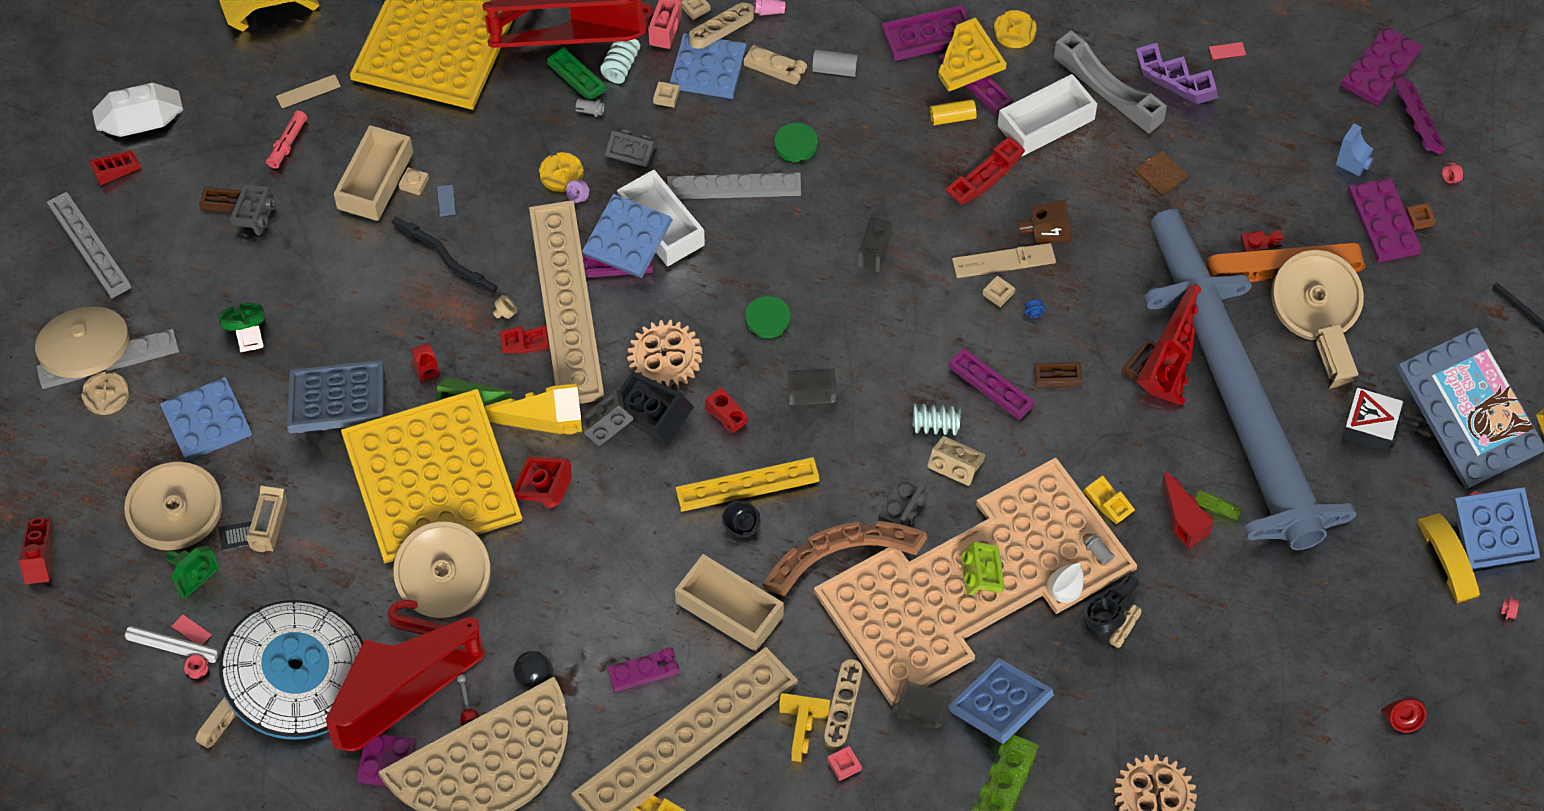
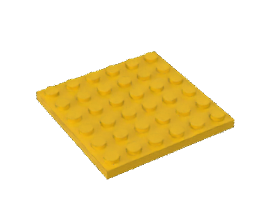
(429, 50)
(429, 469)

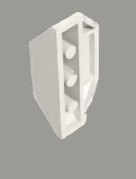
(137, 109)

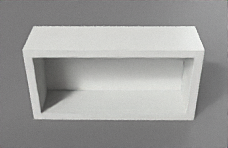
(1047, 114)
(684, 233)

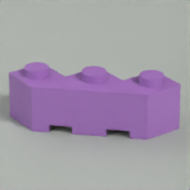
(1175, 75)

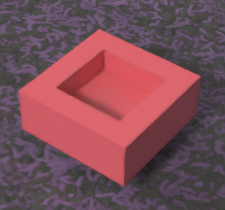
(844, 763)

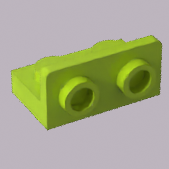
(982, 568)

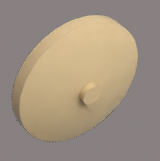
(1316, 291)
(82, 342)
(173, 506)
(442, 569)

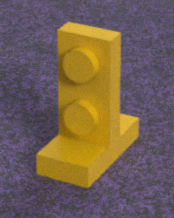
(805, 709)

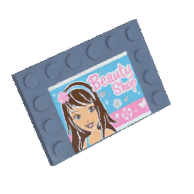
(1471, 408)

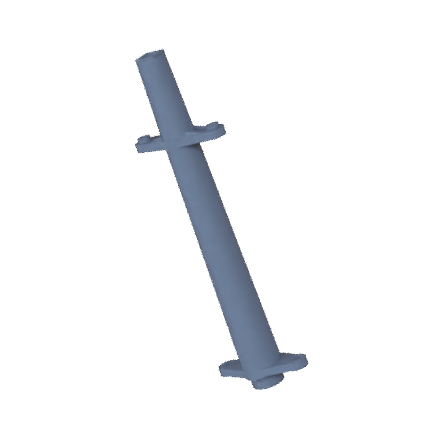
(1281, 480)

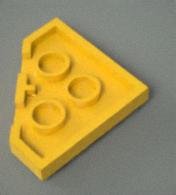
(969, 56)

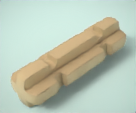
(1120, 634)

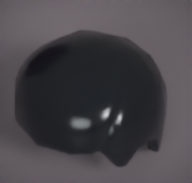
(741, 519)
(532, 669)

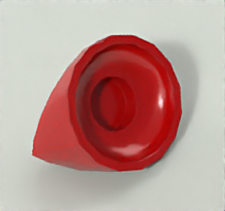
(1405, 714)

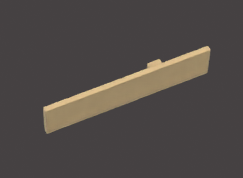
(1003, 260)

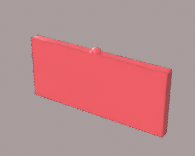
(1227, 50)
(191, 630)

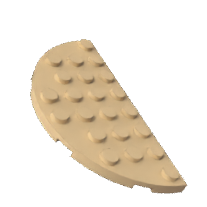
(489, 762)

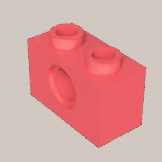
(665, 23)

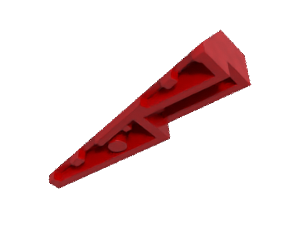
(1166, 366)

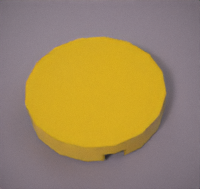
(1015, 29)
(560, 170)

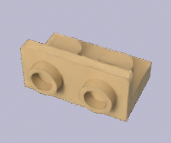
(955, 460)

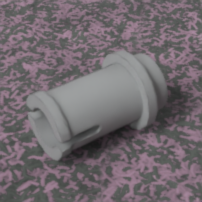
(590, 107)
(1098, 548)

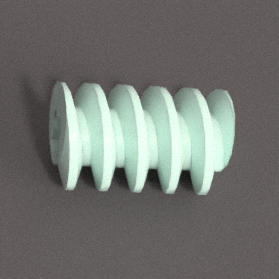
(619, 60)
(936, 420)

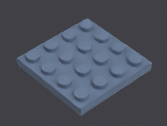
(335, 396)

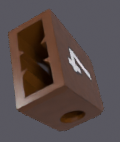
(1048, 223)

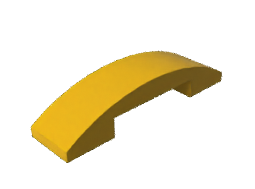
(1452, 556)

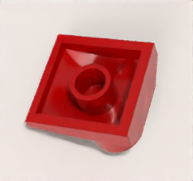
(543, 480)

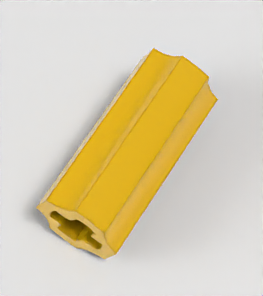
(953, 112)

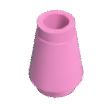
(769, 7)

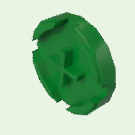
(796, 142)
(767, 316)
(242, 318)

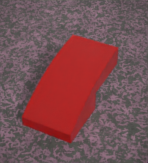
(524, 341)

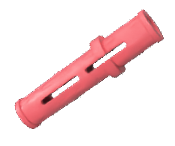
(282, 146)

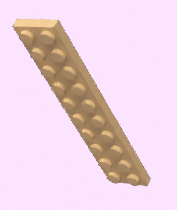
(566, 299)
(687, 736)

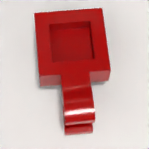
(1258, 241)

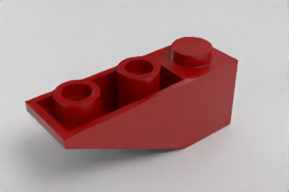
(1186, 517)
(37, 551)

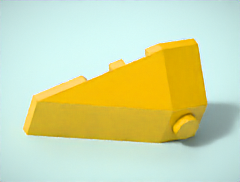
(550, 411)

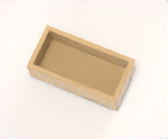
(373, 173)
(729, 602)

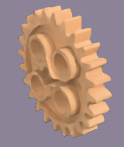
(663, 337)
(1177, 791)

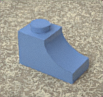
(1354, 152)

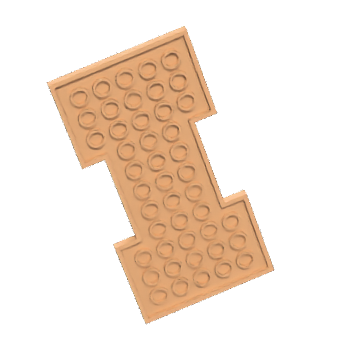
(916, 613)

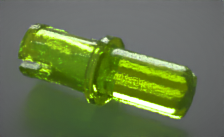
(1218, 505)

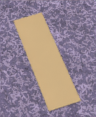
(308, 91)

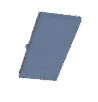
(446, 200)

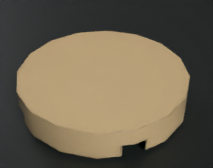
(105, 393)

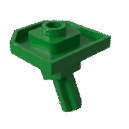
(191, 568)

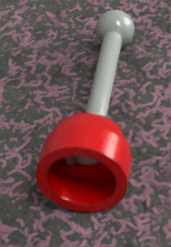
(468, 714)

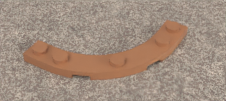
(837, 538)

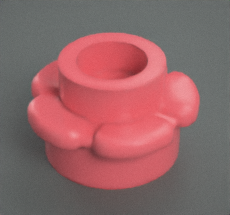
(1452, 173)
(1510, 608)
(196, 660)

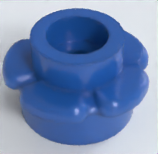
(1034, 308)

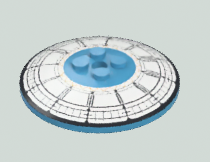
(257, 671)

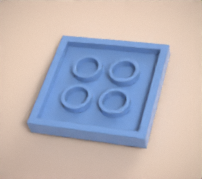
(709, 69)
(627, 235)
(205, 419)
(1496, 528)
(1001, 700)

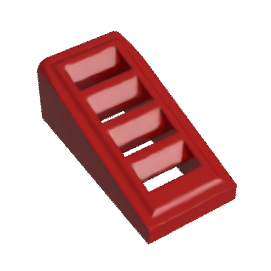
(112, 160)

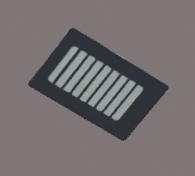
(234, 535)

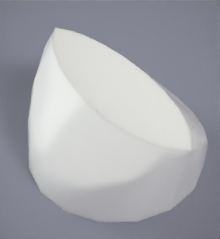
(1066, 583)

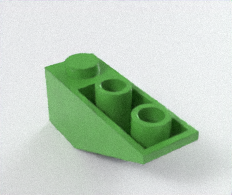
(489, 395)

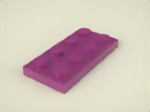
(922, 32)
(1381, 65)
(1384, 220)

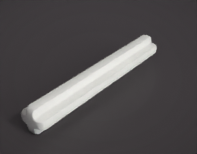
(171, 643)

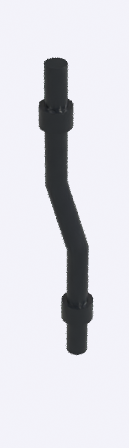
(475, 278)

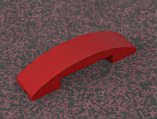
(987, 173)

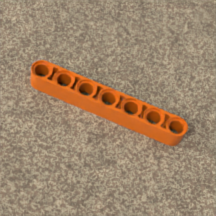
(1266, 263)

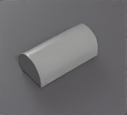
(835, 62)

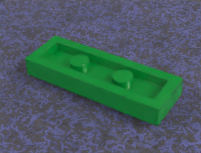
(576, 74)

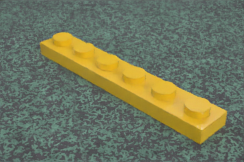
(747, 484)

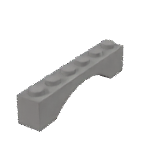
(1138, 106)

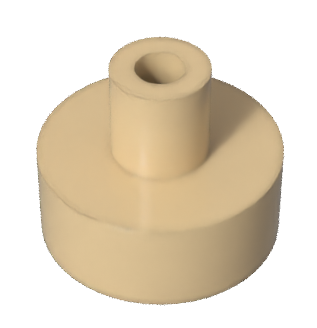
(505, 307)

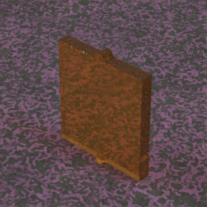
(1161, 173)

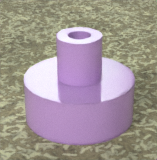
(577, 191)

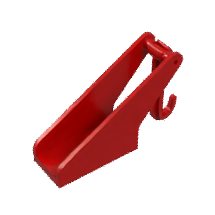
(589, 22)
(398, 678)

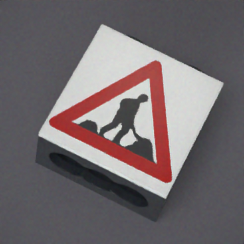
(1373, 420)

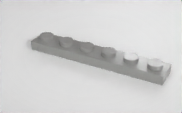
(735, 185)
(89, 245)
(138, 351)

